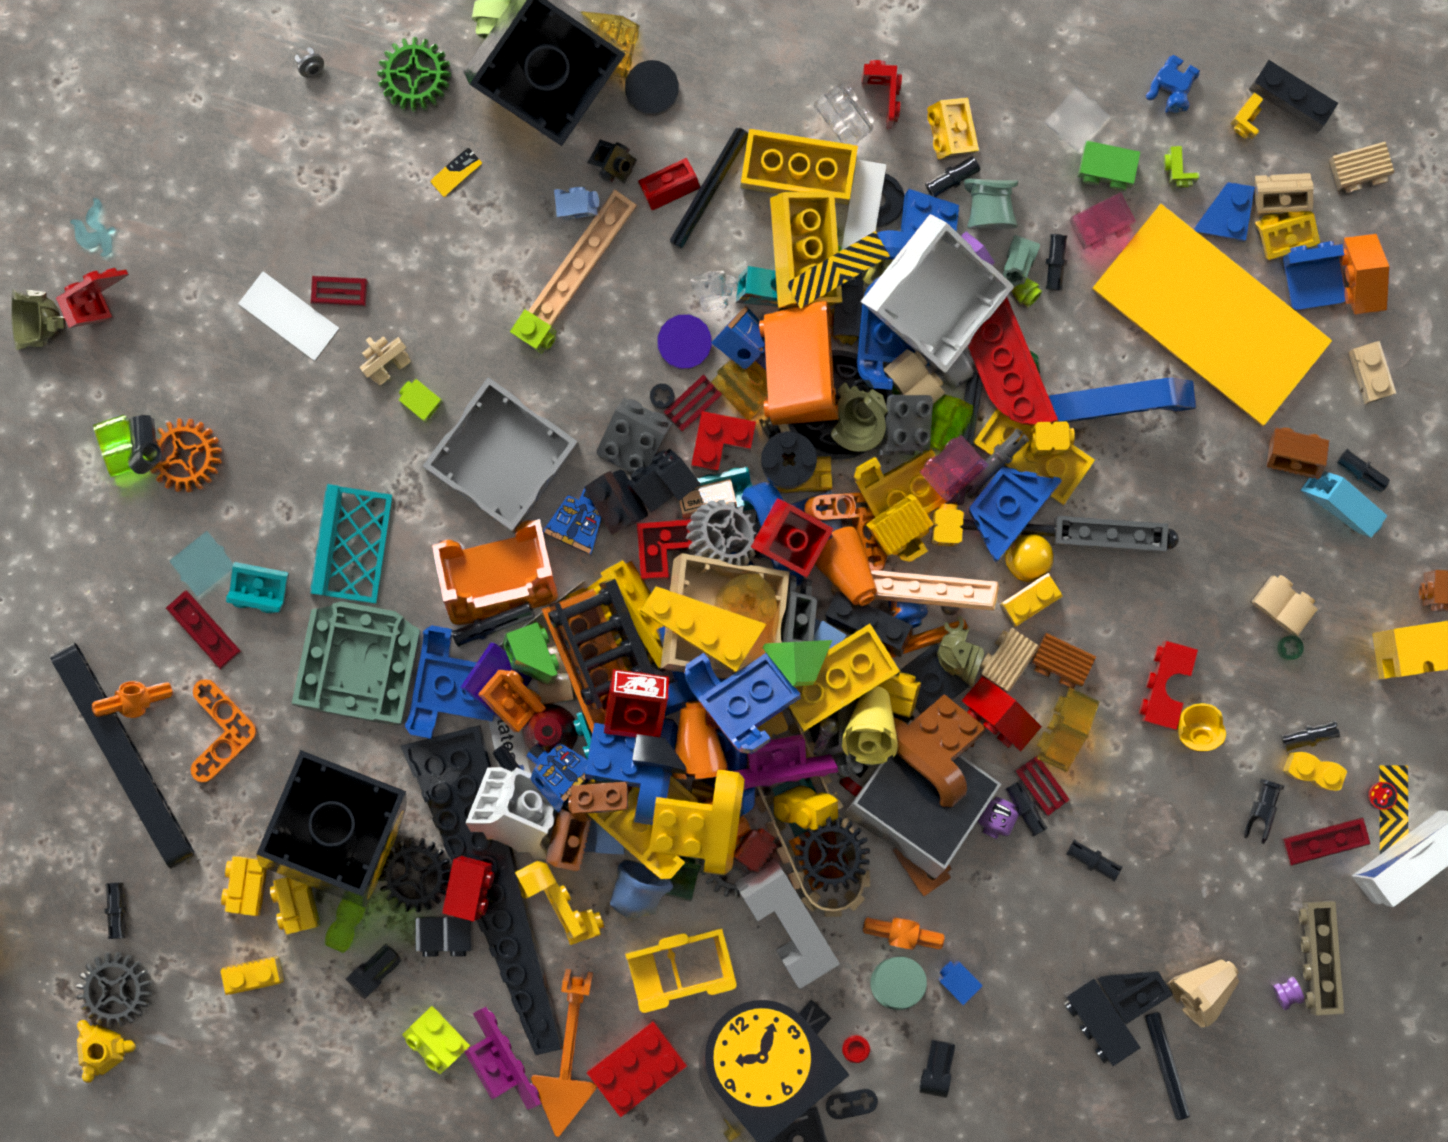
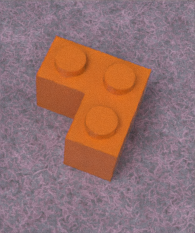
(1366, 273)

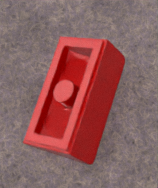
(669, 184)

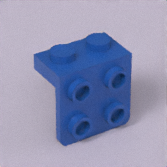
(1314, 276)

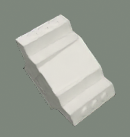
(513, 812)

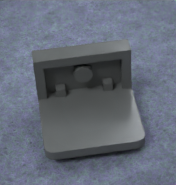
(907, 425)
(633, 436)

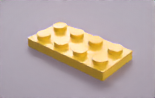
(1069, 466)

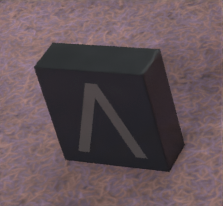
(815, 1016)

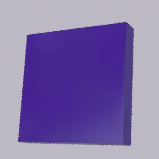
(490, 662)

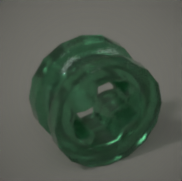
(1298, 645)

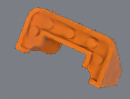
(799, 364)
(495, 575)

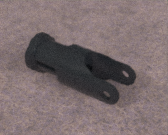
(1264, 807)

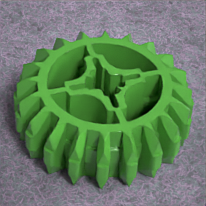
(402, 73)

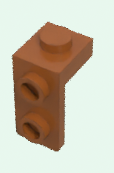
(597, 799)

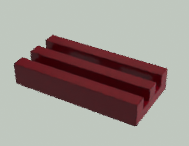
(339, 280)
(709, 387)
(1056, 804)

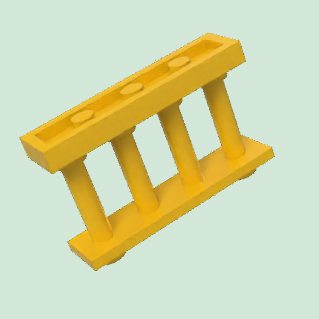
(634, 601)

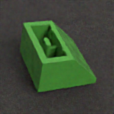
(530, 654)

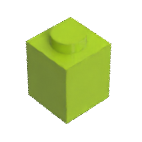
(419, 400)

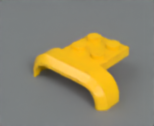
(887, 489)
(701, 828)
(637, 836)
(538, 878)

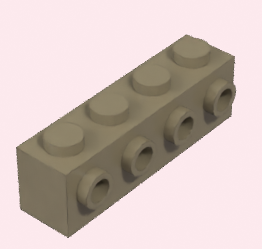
(1322, 958)

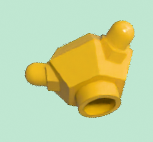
(99, 1049)

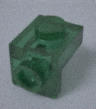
(685, 880)

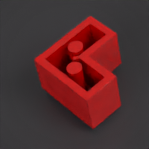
(716, 432)
(655, 541)
(1001, 714)

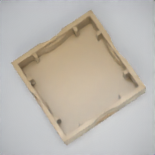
(701, 580)

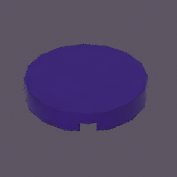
(684, 341)

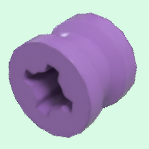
(1289, 993)

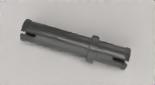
(1002, 455)

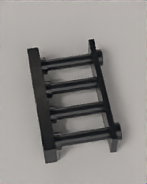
(619, 622)

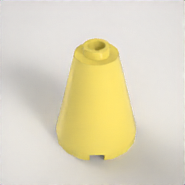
(871, 729)

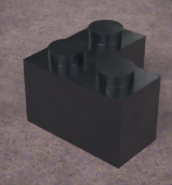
(662, 480)

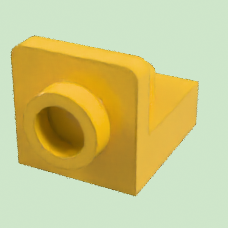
(1248, 112)
(593, 924)

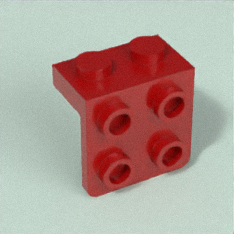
(885, 75)
(84, 302)

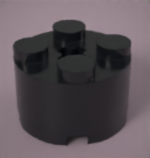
(788, 444)

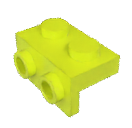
(435, 1040)

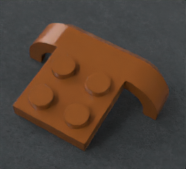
(935, 742)

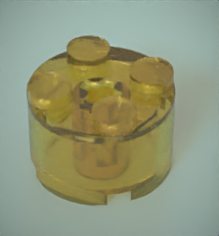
(754, 591)

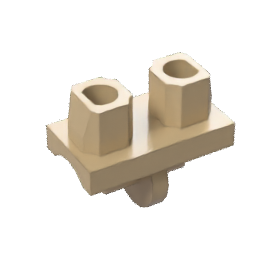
(374, 366)

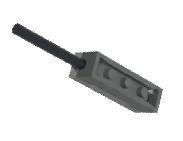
(1102, 534)

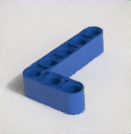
(1122, 399)

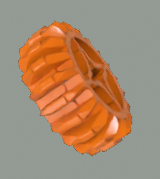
(195, 449)

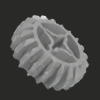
(732, 532)

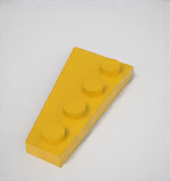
(709, 628)

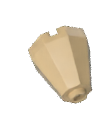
(1205, 990)

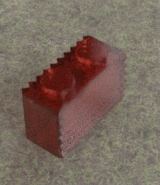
(755, 849)

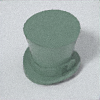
(991, 204)
(898, 983)

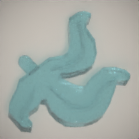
(93, 239)

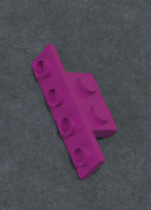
(784, 761)
(497, 1064)

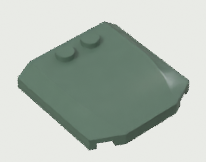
(357, 663)

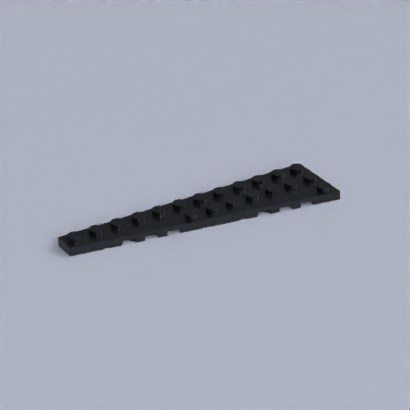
(449, 776)

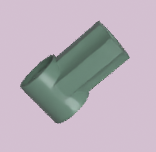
(1020, 259)

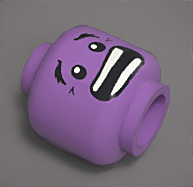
(998, 818)

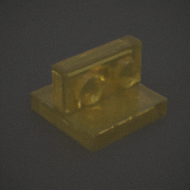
(743, 387)

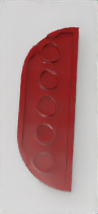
(1009, 369)

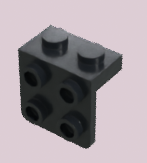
(616, 501)

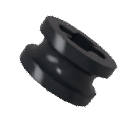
(659, 404)
(769, 429)

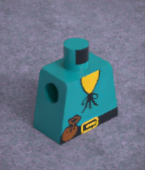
(755, 287)

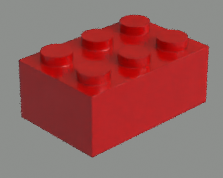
(637, 1068)

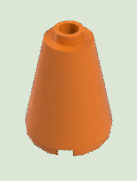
(847, 566)
(698, 744)

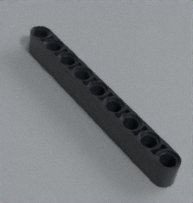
(123, 757)

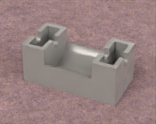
(807, 953)

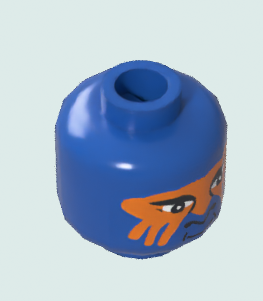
(908, 612)

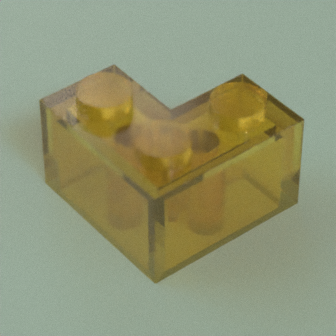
(1067, 729)

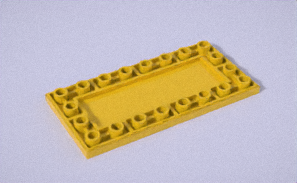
(1211, 314)

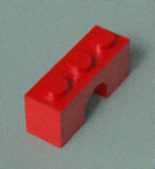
(1159, 707)

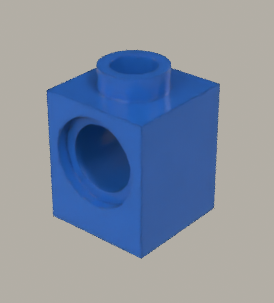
(959, 981)

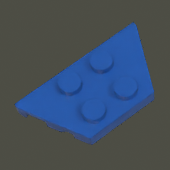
(1009, 506)

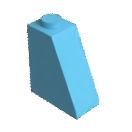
(1345, 503)

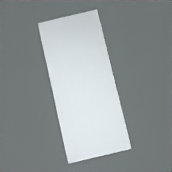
(288, 315)

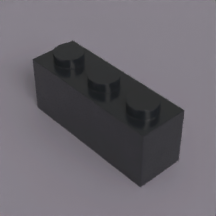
(1293, 95)
(851, 618)
(1100, 1022)

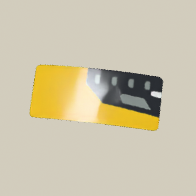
(455, 171)

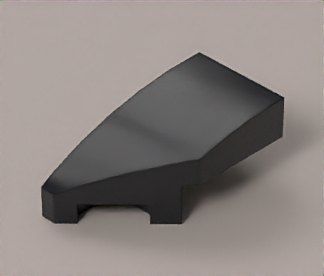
(657, 753)

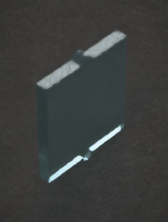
(202, 563)

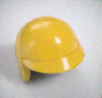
(1029, 557)
(1201, 727)

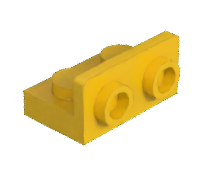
(952, 128)
(1287, 231)

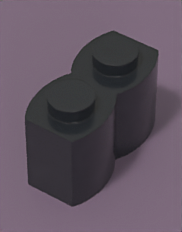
(444, 934)

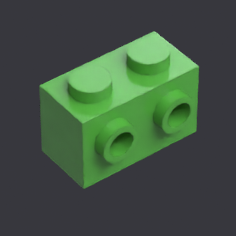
(1108, 165)

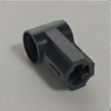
(143, 444)
(369, 974)
(937, 1075)

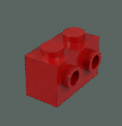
(468, 888)

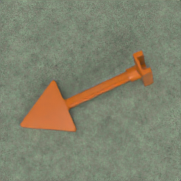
(563, 1096)

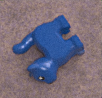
(1174, 81)

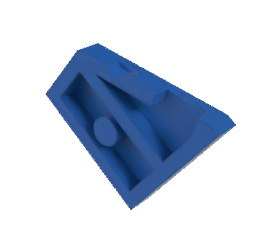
(1228, 214)

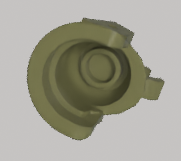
(33, 319)
(861, 419)
(960, 656)

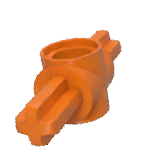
(132, 699)
(903, 933)

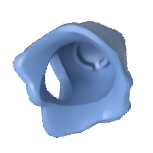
(637, 890)

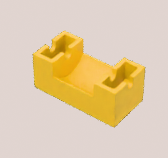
(1411, 650)
(845, 675)

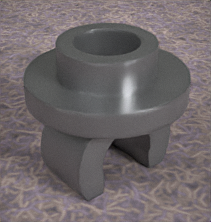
(310, 65)

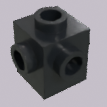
(612, 161)

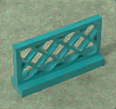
(328, 534)

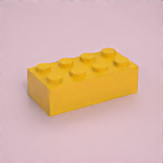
(798, 164)
(802, 238)

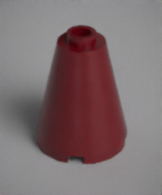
(561, 722)

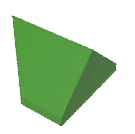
(799, 660)

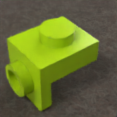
(1174, 165)
(534, 331)

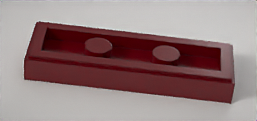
(203, 629)
(1326, 841)

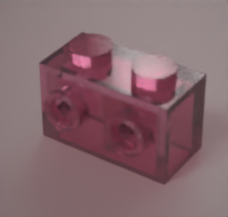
(1103, 221)
(953, 467)

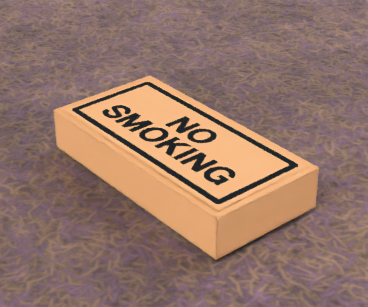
(706, 493)

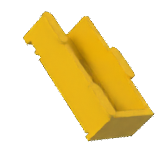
(647, 979)

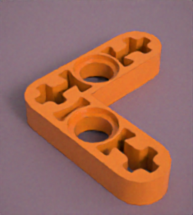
(859, 517)
(230, 736)

